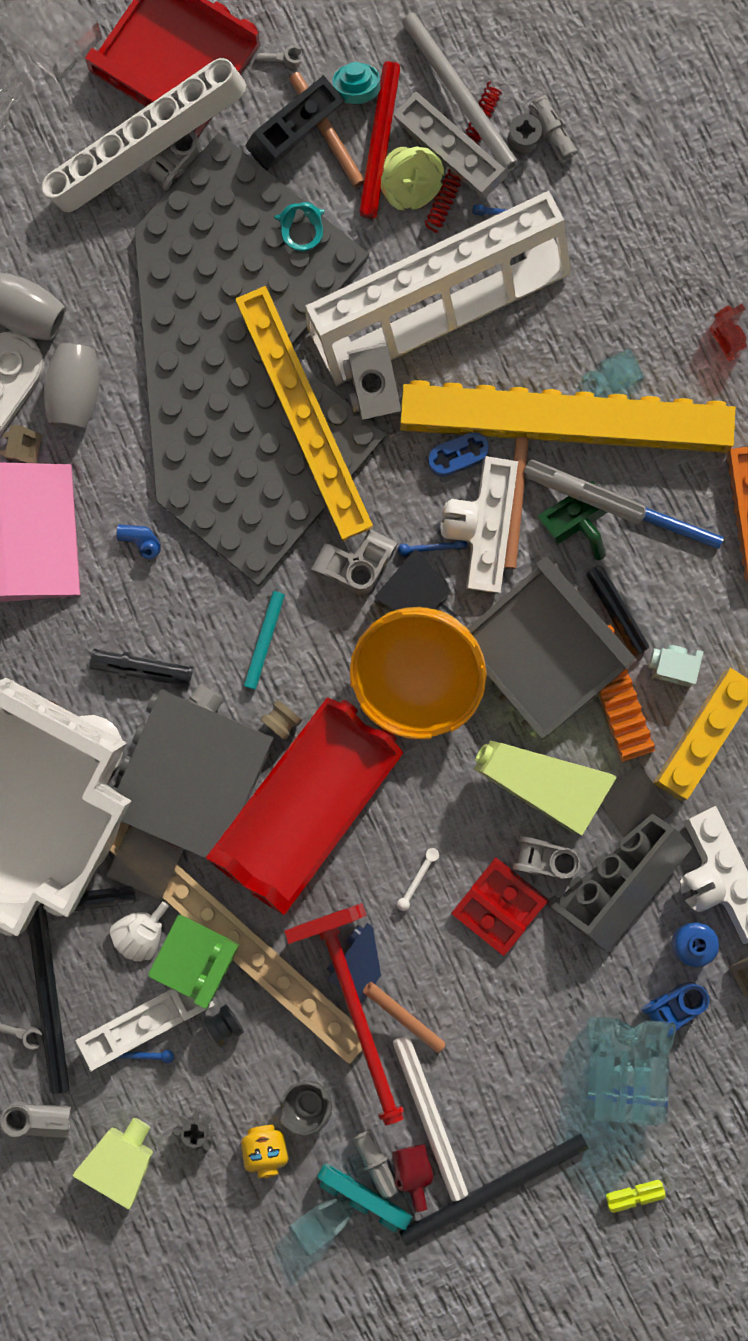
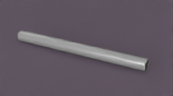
(459, 92)

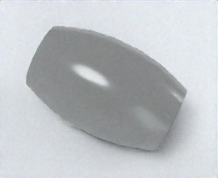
(29, 308)
(71, 386)

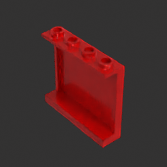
(166, 43)

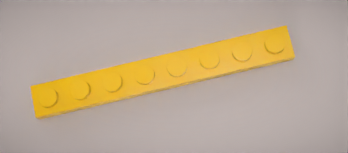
(304, 413)

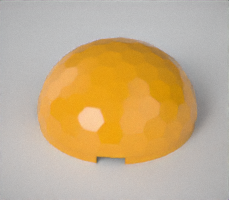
(418, 673)

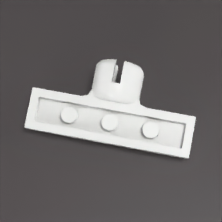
(484, 524)
(722, 872)

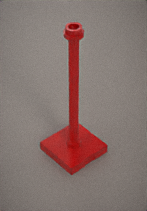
(328, 930)

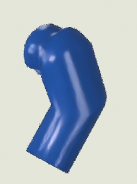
(142, 537)

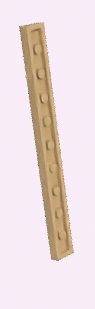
(262, 962)

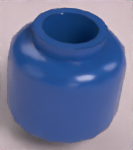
(683, 941)

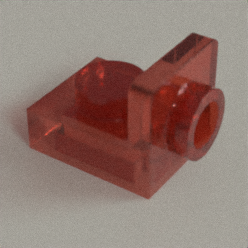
(729, 336)

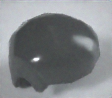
(306, 1108)

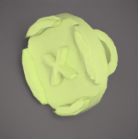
(411, 177)

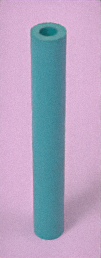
(264, 640)

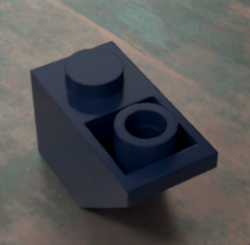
(361, 960)

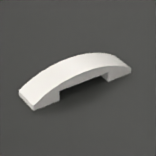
(137, 1027)

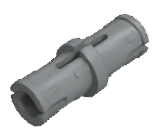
(553, 129)

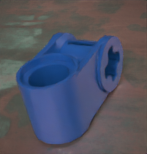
(673, 1007)

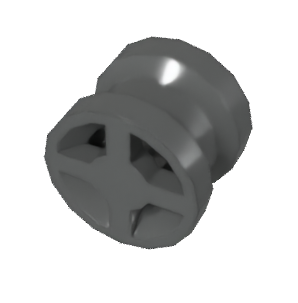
(522, 142)

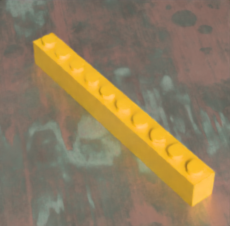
(568, 417)

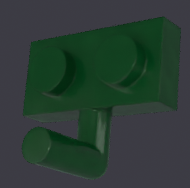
(570, 517)

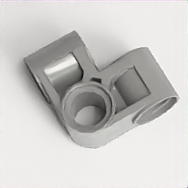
(339, 566)

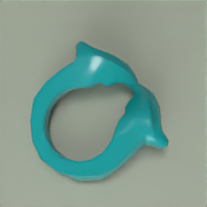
(286, 219)

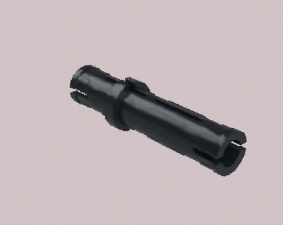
(138, 667)

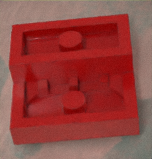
(499, 906)

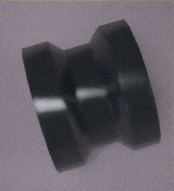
(223, 1025)

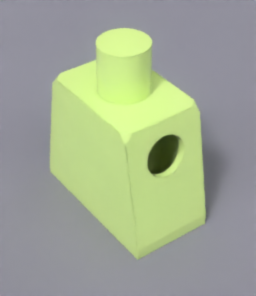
(118, 1163)

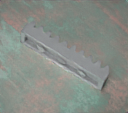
(450, 145)

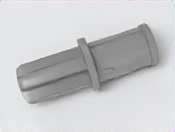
(375, 1163)

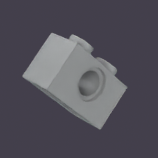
(382, 399)

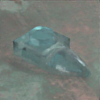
(321, 1224)

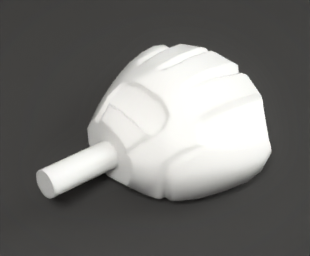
(138, 934)

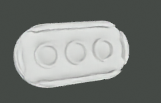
(19, 373)

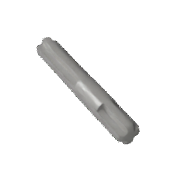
(585, 491)

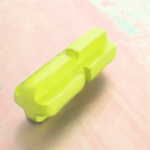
(642, 1194)

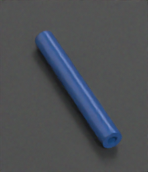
(683, 528)

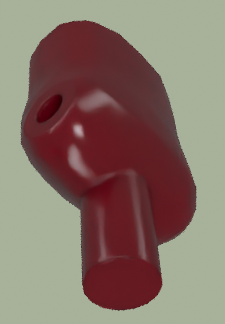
(413, 1174)

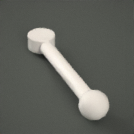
(431, 855)

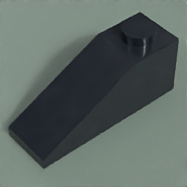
(293, 123)

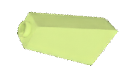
(550, 785)

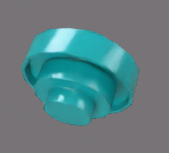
(357, 82)

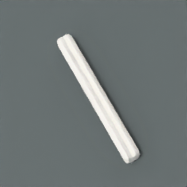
(430, 1118)

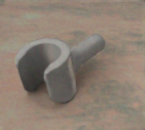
(282, 57)
(21, 1034)

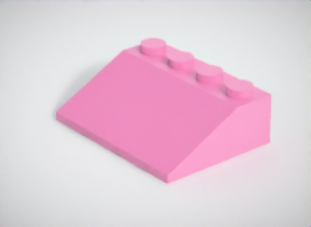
(37, 532)

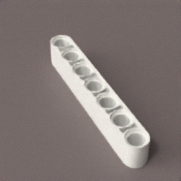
(144, 135)

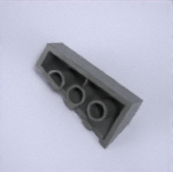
(622, 882)

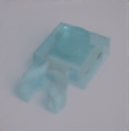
(617, 372)

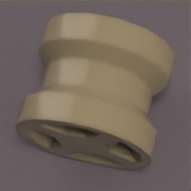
(281, 720)

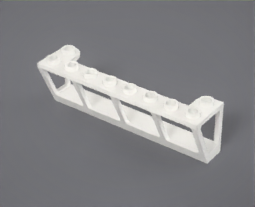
(522, 229)

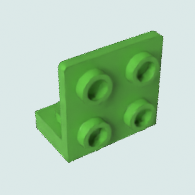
(193, 960)

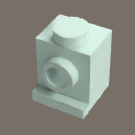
(675, 665)

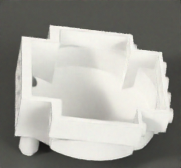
(53, 805)

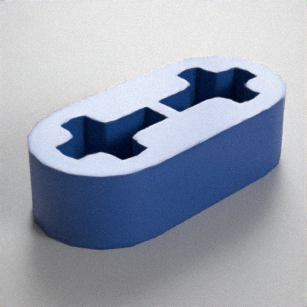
(456, 446)

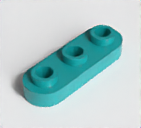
(363, 1198)

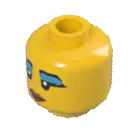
(264, 1151)

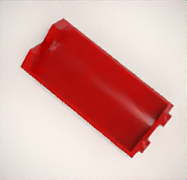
(305, 805)

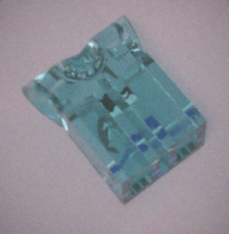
(629, 1070)

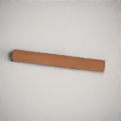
(404, 1017)

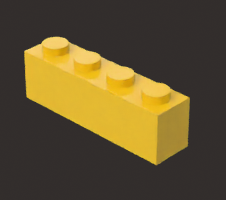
(704, 736)

